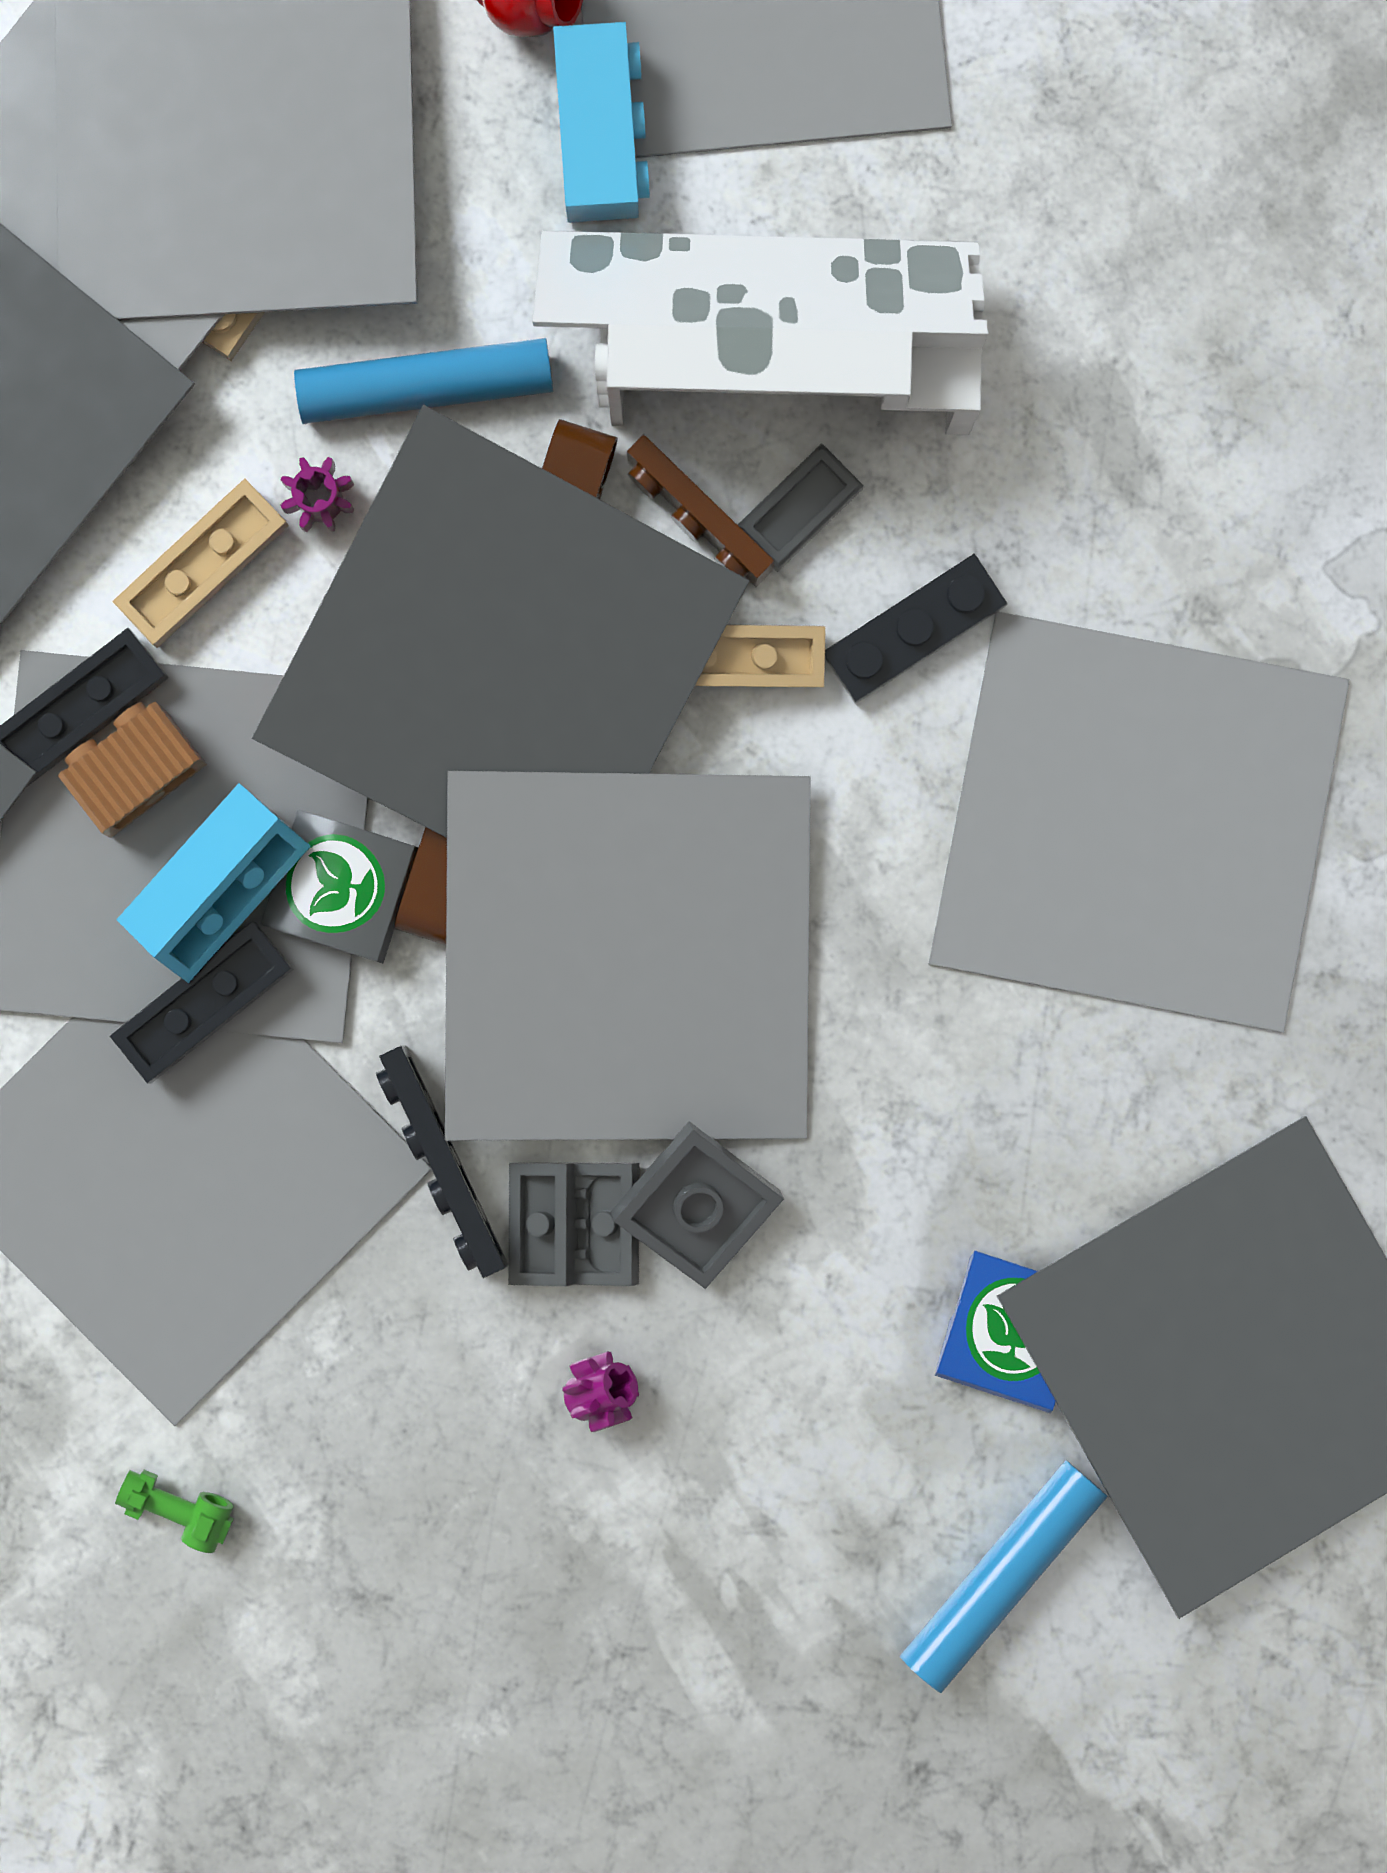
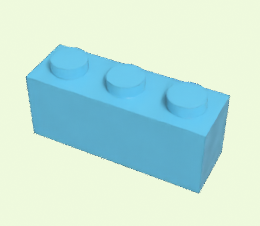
(599, 122)
(213, 883)

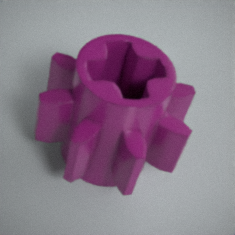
(311, 479)
(600, 1391)

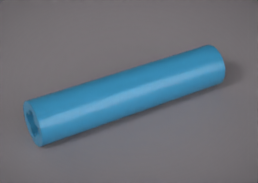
(425, 379)
(1003, 1576)

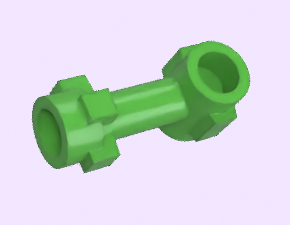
(204, 1522)

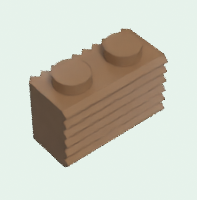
(130, 767)

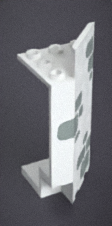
(773, 316)

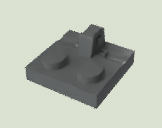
(697, 1205)

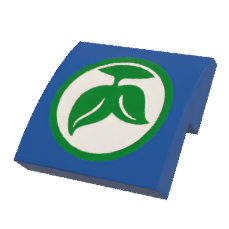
(982, 1343)

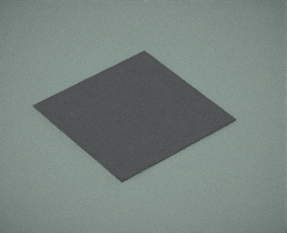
(73, 411)
(494, 631)
(1223, 1363)

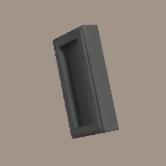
(801, 506)

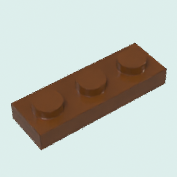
(696, 511)

